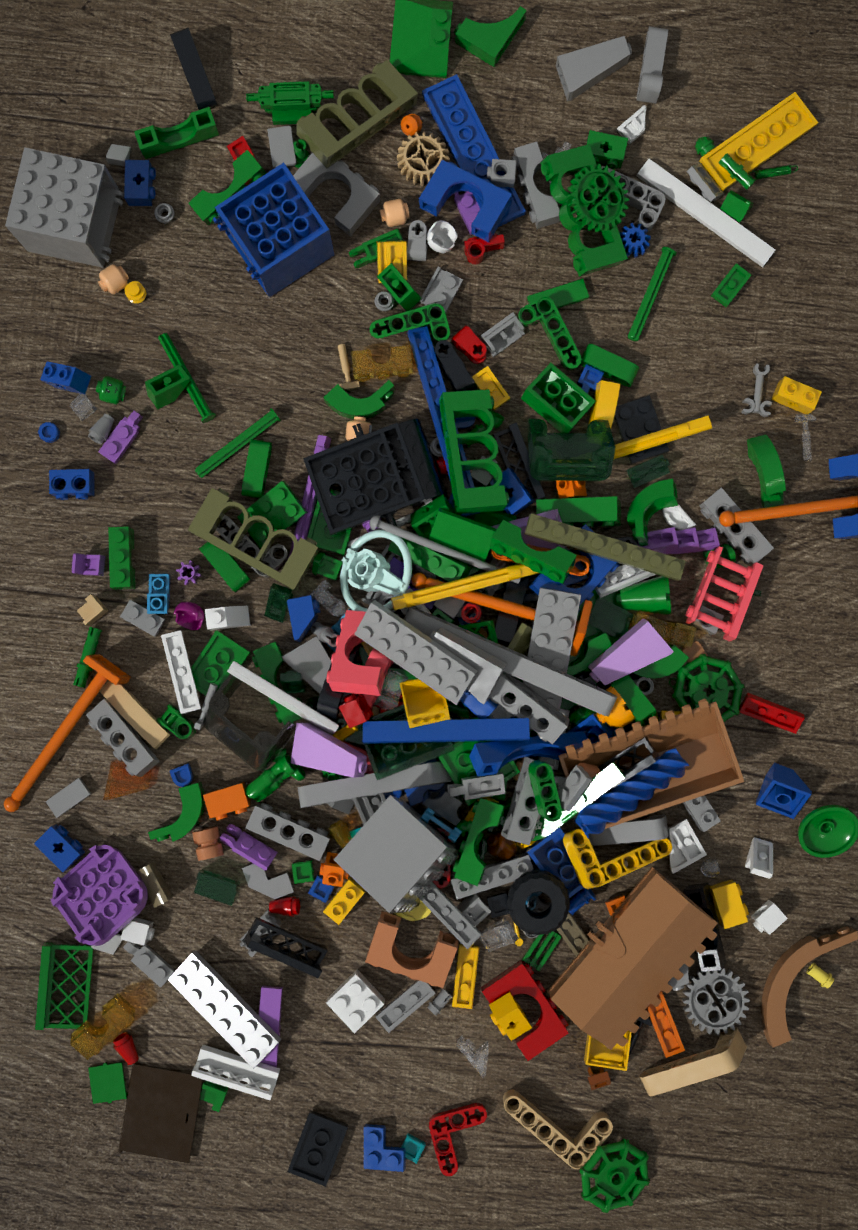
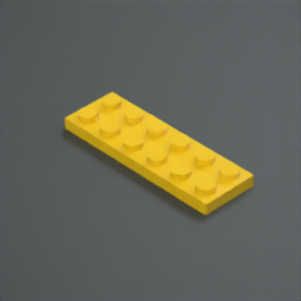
(761, 139)

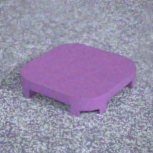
(100, 895)

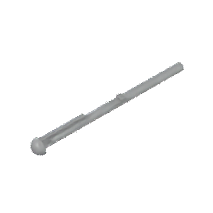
(375, 522)

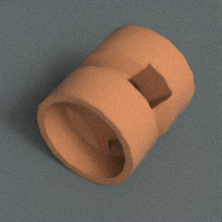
(207, 843)

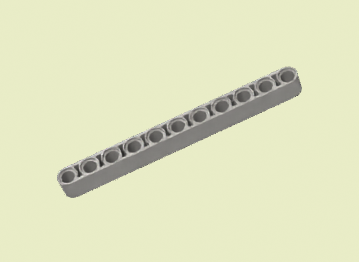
(523, 666)

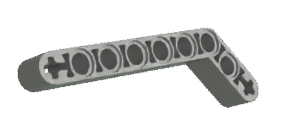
(368, 785)

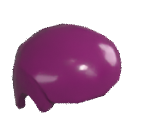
(189, 615)

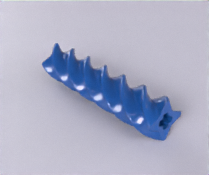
(626, 795)

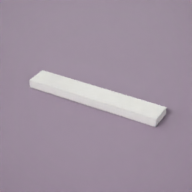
(283, 698)

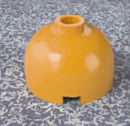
(620, 715)

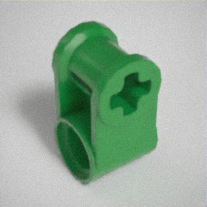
(174, 720)

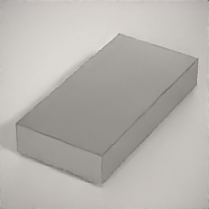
(68, 797)

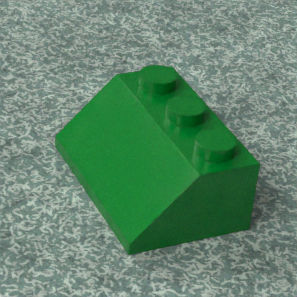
(557, 399)

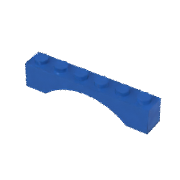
(492, 756)

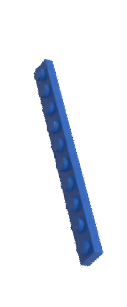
(433, 388)

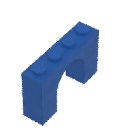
(451, 179)
(842, 469)
(597, 572)

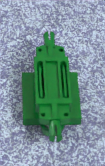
(290, 100)

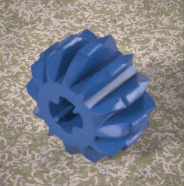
(641, 240)

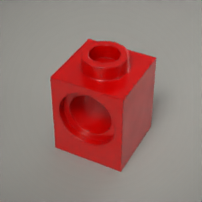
(355, 709)

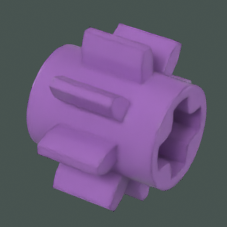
(183, 572)

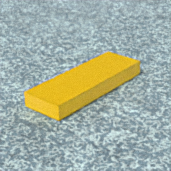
(465, 977)

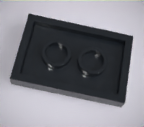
(636, 420)
(317, 1148)

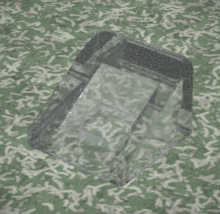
(83, 406)

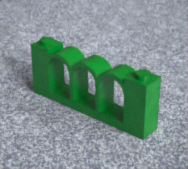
(587, 259)
(471, 404)

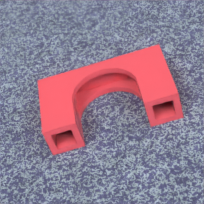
(346, 675)

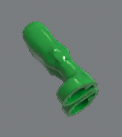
(273, 777)

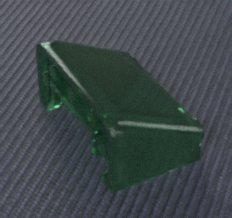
(570, 455)

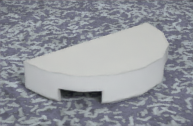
(677, 518)

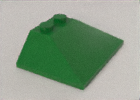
(421, 37)

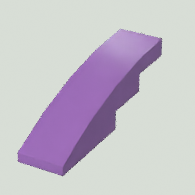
(682, 541)
(270, 1012)

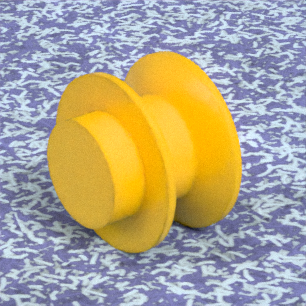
(135, 292)

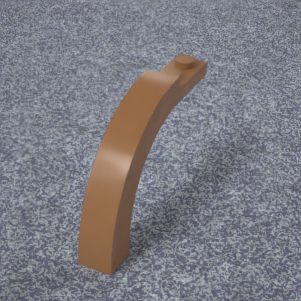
(783, 974)

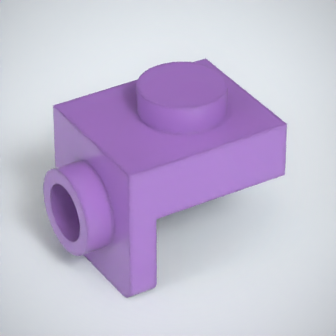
(88, 564)

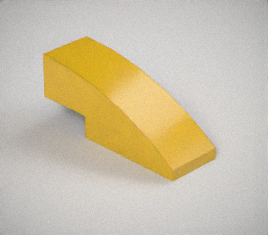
(606, 401)

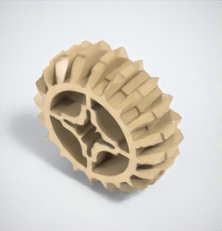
(407, 164)

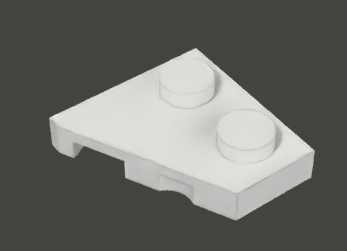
(685, 846)

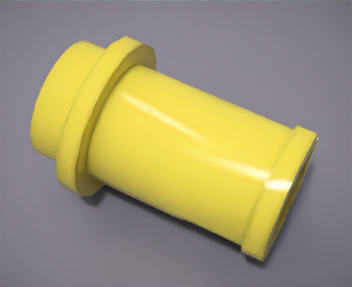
(820, 975)

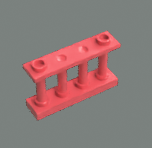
(744, 593)

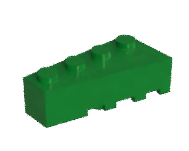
(582, 511)

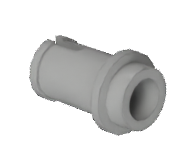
(439, 1002)

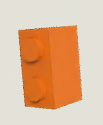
(226, 801)

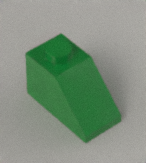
(399, 287)
(167, 386)

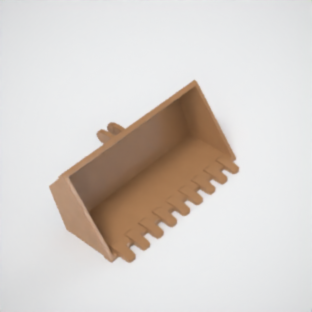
(696, 735)
(632, 959)

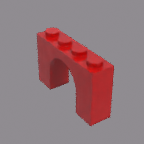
(549, 1026)

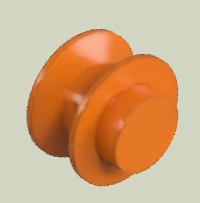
(411, 124)

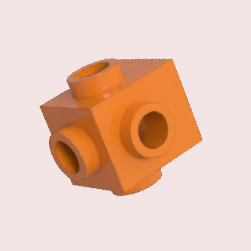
(571, 489)
(332, 872)

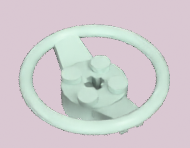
(370, 570)

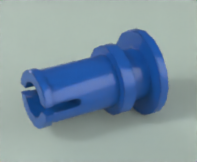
(581, 899)

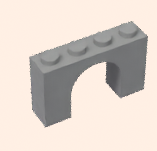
(362, 198)

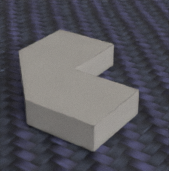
(259, 881)

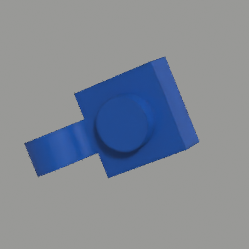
(589, 378)

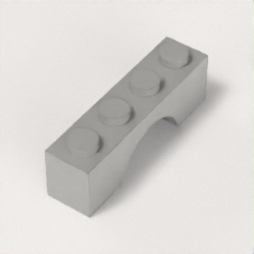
(543, 207)

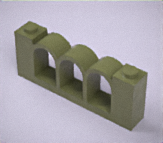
(384, 79)
(210, 516)

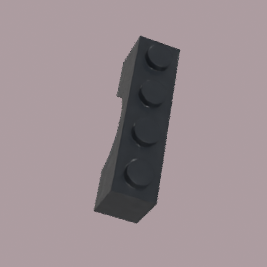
(713, 956)

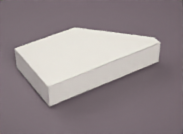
(633, 126)

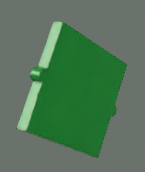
(107, 1082)

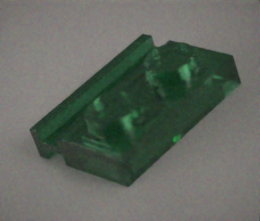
(609, 618)

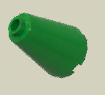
(647, 596)

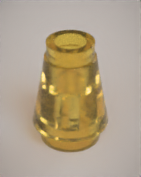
(340, 833)

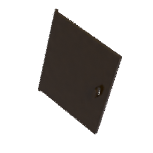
(158, 1113)

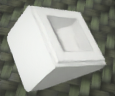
(118, 154)

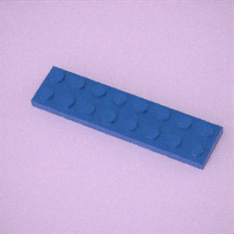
(466, 135)

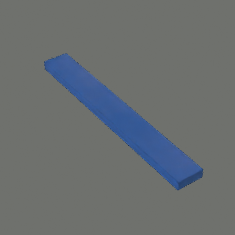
(447, 731)

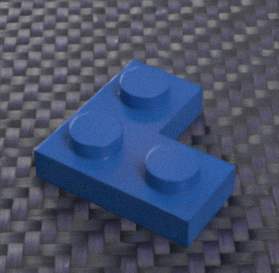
(379, 1156)

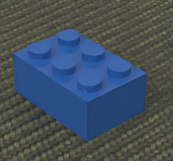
(552, 856)

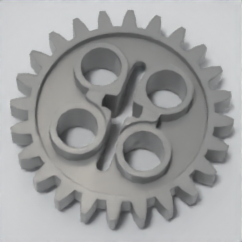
(700, 1009)

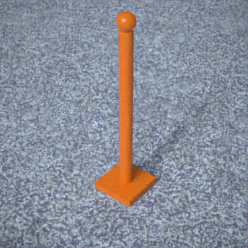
(728, 518)
(420, 581)
(106, 671)

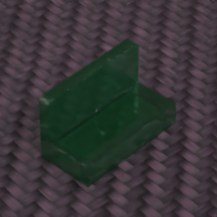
(216, 887)

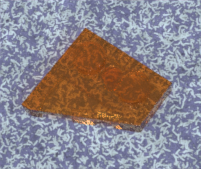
(122, 783)

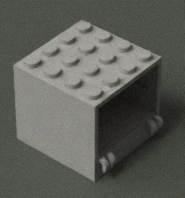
(64, 207)
(397, 856)

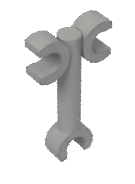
(756, 405)

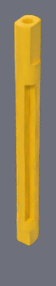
(663, 436)
(461, 586)

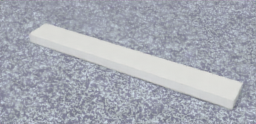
(706, 213)

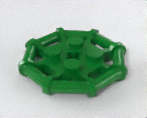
(712, 679)
(610, 1166)

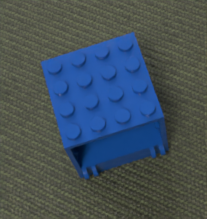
(275, 230)

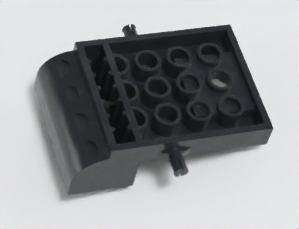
(376, 475)

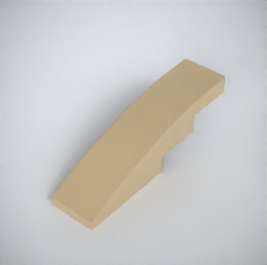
(135, 714)

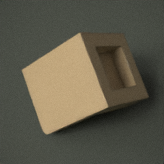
(92, 610)

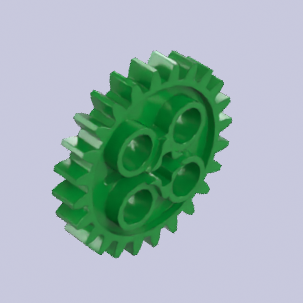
(585, 184)

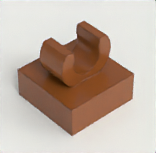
(598, 1080)

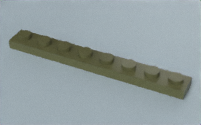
(604, 547)

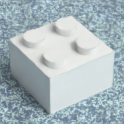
(355, 1001)

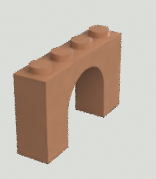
(429, 969)

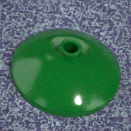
(828, 831)

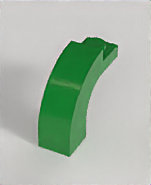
(353, 407)
(769, 469)
(646, 503)
(664, 666)
(192, 811)

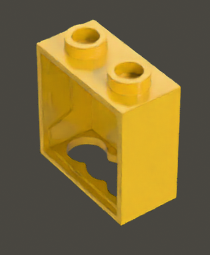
(423, 703)
(599, 1055)

